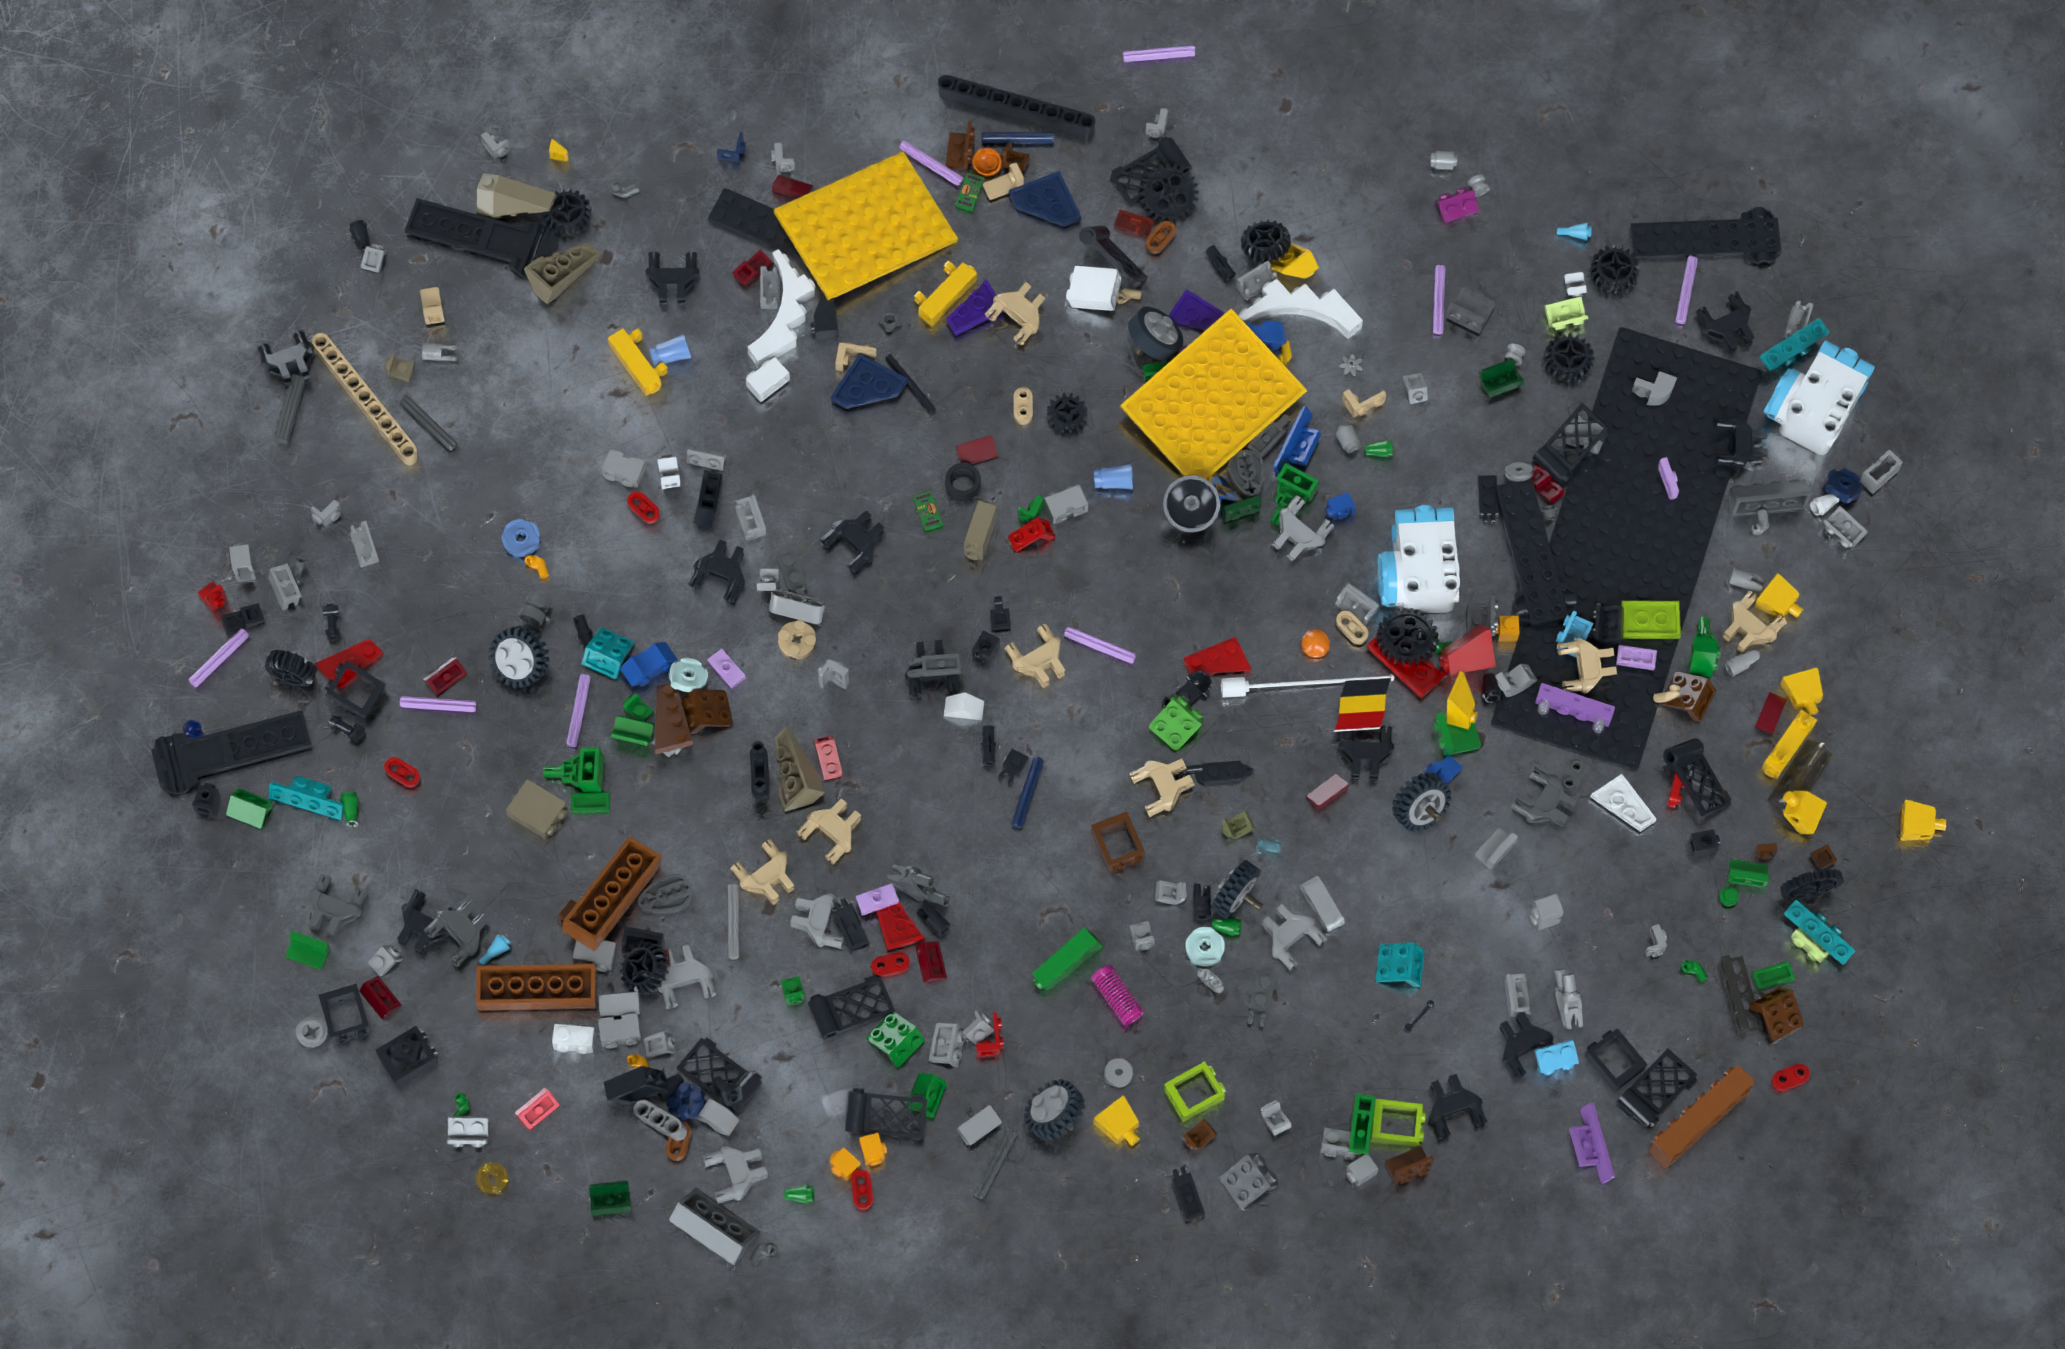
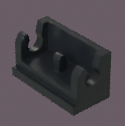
(634, 935)

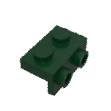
(1500, 378)
(1233, 511)
(609, 1198)

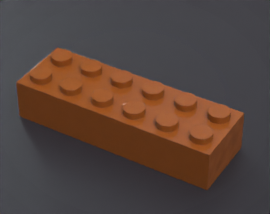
(611, 893)
(536, 987)
(1701, 1116)

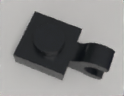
(1000, 617)

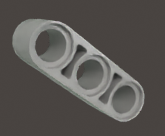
(796, 606)
(1322, 904)
(666, 1126)

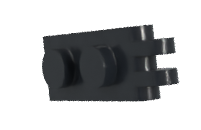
(1487, 498)
(850, 924)
(1187, 1195)

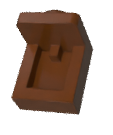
(1010, 157)
(1199, 1135)

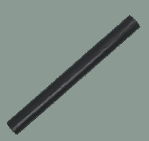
(911, 384)

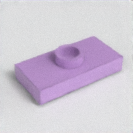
(1669, 478)
(1636, 657)
(726, 669)
(877, 899)

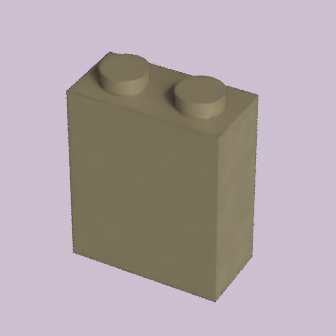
(980, 530)
(537, 809)

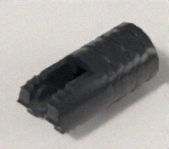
(1202, 904)
(933, 918)

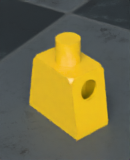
(1779, 598)
(1803, 690)
(1803, 810)
(1919, 821)
(1118, 1122)

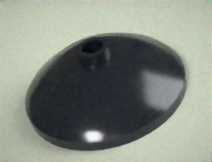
(1186, 516)

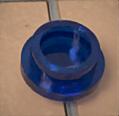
(192, 728)

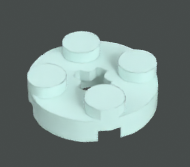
(694, 668)
(1212, 939)

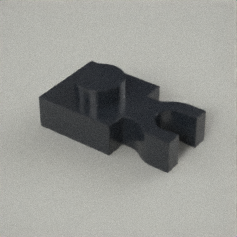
(1014, 764)

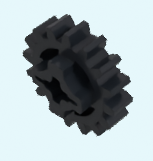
(1072, 406)

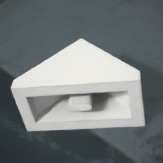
(964, 706)

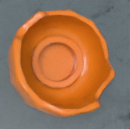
(987, 161)
(1315, 643)

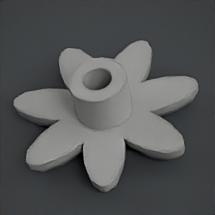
(1351, 368)

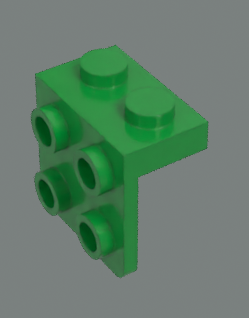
(1454, 738)
(896, 1038)

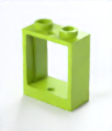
(1178, 1103)
(1392, 1139)

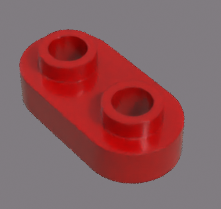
(644, 508)
(402, 773)
(1675, 797)
(891, 966)
(1791, 1077)
(862, 1190)

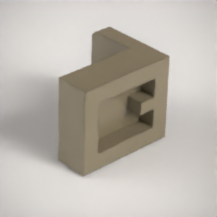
(399, 368)

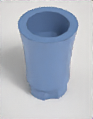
(670, 351)
(1114, 477)

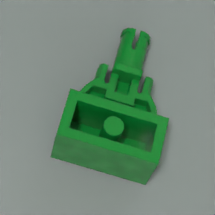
(1293, 483)
(1704, 651)
(581, 770)

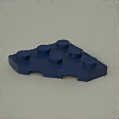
(1047, 199)
(867, 383)

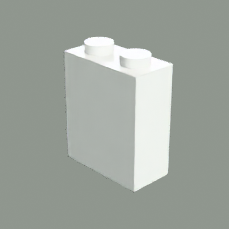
(1094, 288)

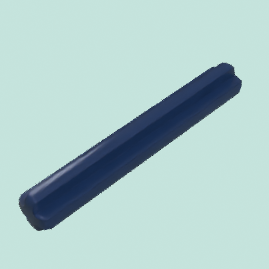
(1018, 137)
(1027, 792)

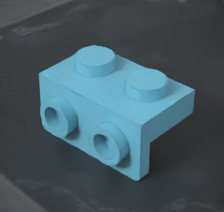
(1575, 628)
(1556, 1056)

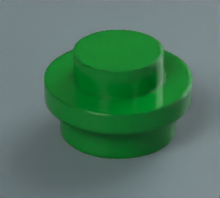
(1729, 896)

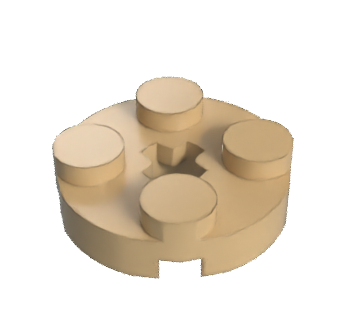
(799, 629)

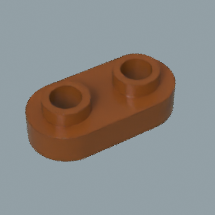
(1159, 238)
(673, 1145)

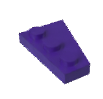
(972, 310)
(1194, 312)

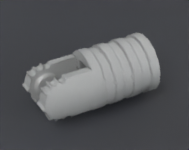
(434, 352)
(1747, 580)
(1741, 662)

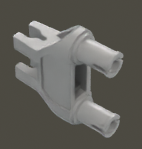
(1298, 532)
(818, 919)
(1289, 932)
(683, 974)
(1568, 998)
(738, 1170)

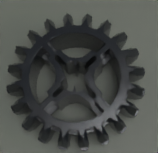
(581, 212)
(1265, 237)
(1628, 266)
(1584, 356)
(290, 668)
(644, 968)

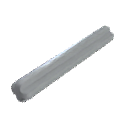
(733, 922)

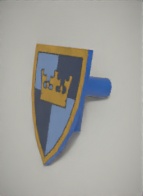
(1224, 488)

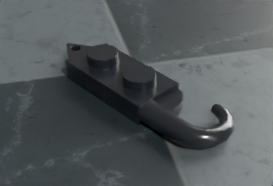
(1218, 772)

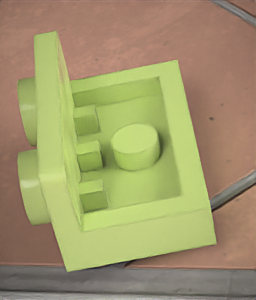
(1565, 312)
(1804, 941)

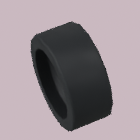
(966, 468)

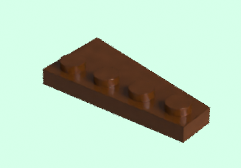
(671, 724)

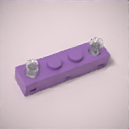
(1574, 704)

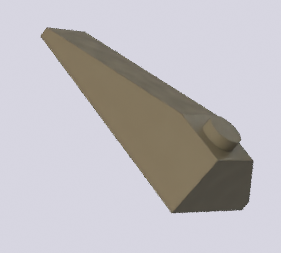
(508, 197)
(557, 272)
(798, 777)

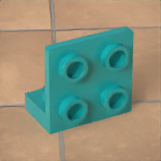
(607, 652)
(1400, 963)

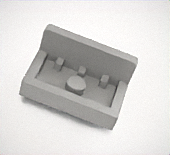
(1845, 527)
(834, 672)

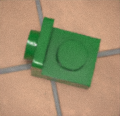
(1033, 510)
(636, 708)
(793, 990)

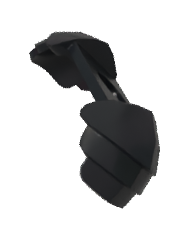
(1197, 684)

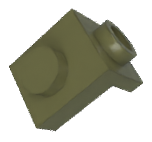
(1238, 825)

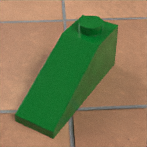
(1361, 1123)

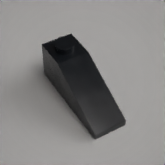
(825, 319)
(707, 498)

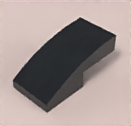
(243, 619)

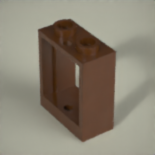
(1112, 824)

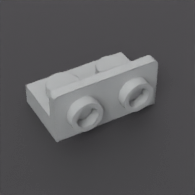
(947, 1044)
(468, 1130)
(1337, 1143)

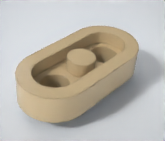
(1023, 404)
(1352, 628)

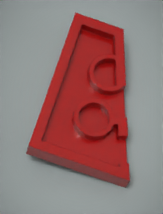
(360, 655)
(1219, 658)
(898, 927)

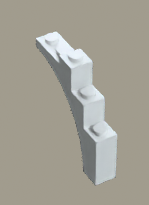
(1302, 301)
(780, 336)

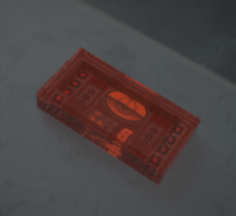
(1134, 223)

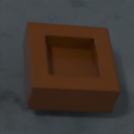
(1765, 851)
(1823, 857)

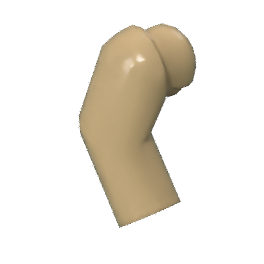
(1127, 294)
(1667, 696)

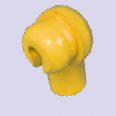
(1286, 354)

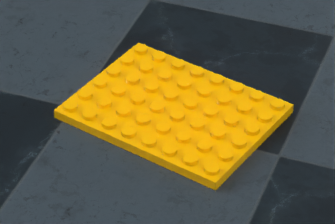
(865, 225)
(1213, 397)

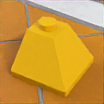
(1297, 262)
(1461, 704)

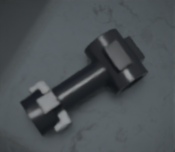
(330, 612)
(355, 733)

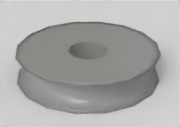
(1519, 471)
(1118, 1064)

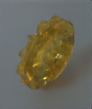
(494, 1169)

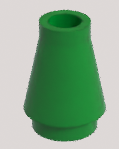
(1381, 448)
(350, 807)
(1229, 926)
(800, 1193)

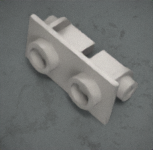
(700, 457)

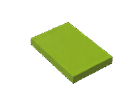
(1651, 620)

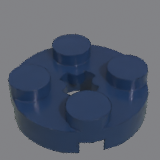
(1834, 485)
(677, 1102)

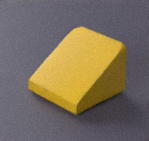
(558, 152)

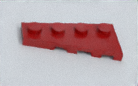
(1418, 678)

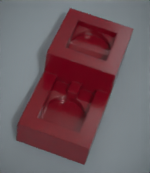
(751, 269)
(1545, 485)
(1770, 713)

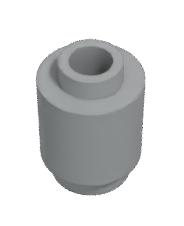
(1443, 160)
(1348, 438)

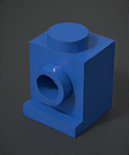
(1340, 507)

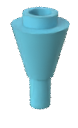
(1579, 231)
(498, 946)

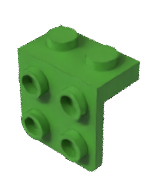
(1176, 722)

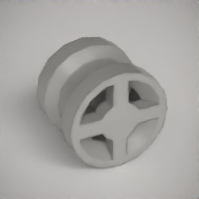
(1478, 184)
(1516, 352)

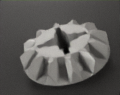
(1210, 980)
(314, 1023)

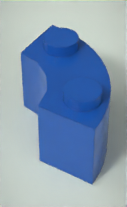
(1270, 333)
(648, 664)

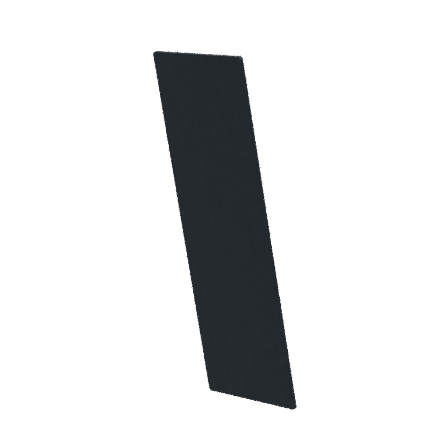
(1626, 537)

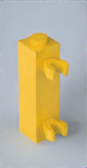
(947, 294)
(635, 362)
(1789, 744)

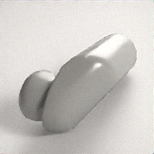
(1763, 523)

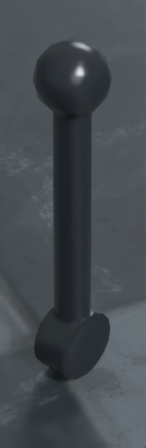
(1408, 1027)

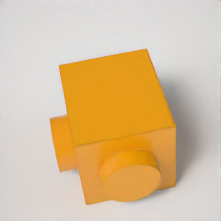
(1508, 628)
(872, 1149)
(844, 1164)

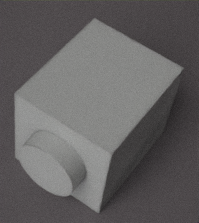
(1361, 1170)

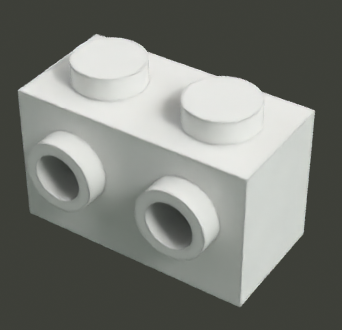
(767, 379)
(573, 1038)

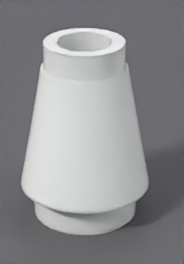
(1822, 504)

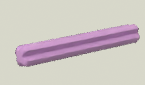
(1159, 53)
(931, 163)
(1686, 290)
(1439, 294)
(1100, 644)
(225, 651)
(437, 704)
(578, 710)

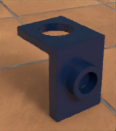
(734, 155)

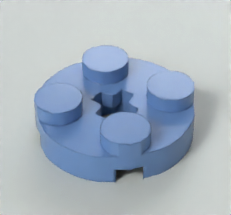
(519, 548)

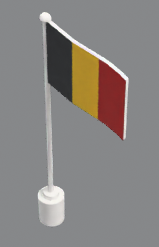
(1360, 702)

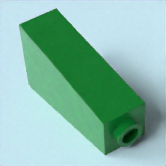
(1067, 959)

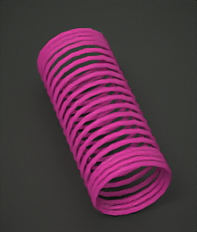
(1131, 1015)

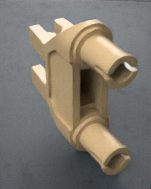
(1019, 309)
(1750, 626)
(1039, 659)
(1588, 664)
(1165, 782)
(833, 826)
(767, 876)

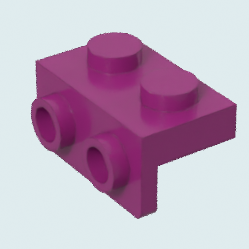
(1457, 204)

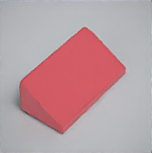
(537, 1108)

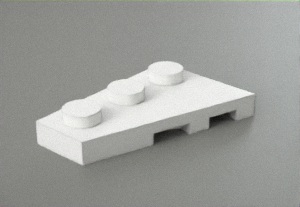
(1625, 803)

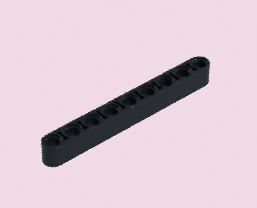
(1023, 111)

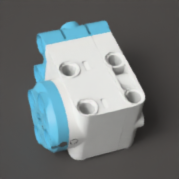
(1818, 403)
(1424, 562)

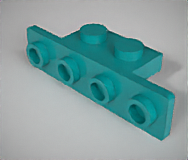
(1794, 345)
(307, 795)
(1822, 932)

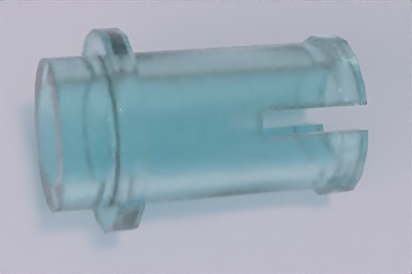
(1269, 846)

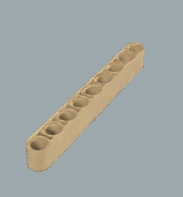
(368, 406)

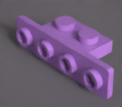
(1590, 1144)

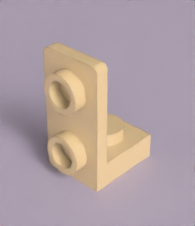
(1002, 185)
(432, 305)
(849, 348)
(1352, 402)

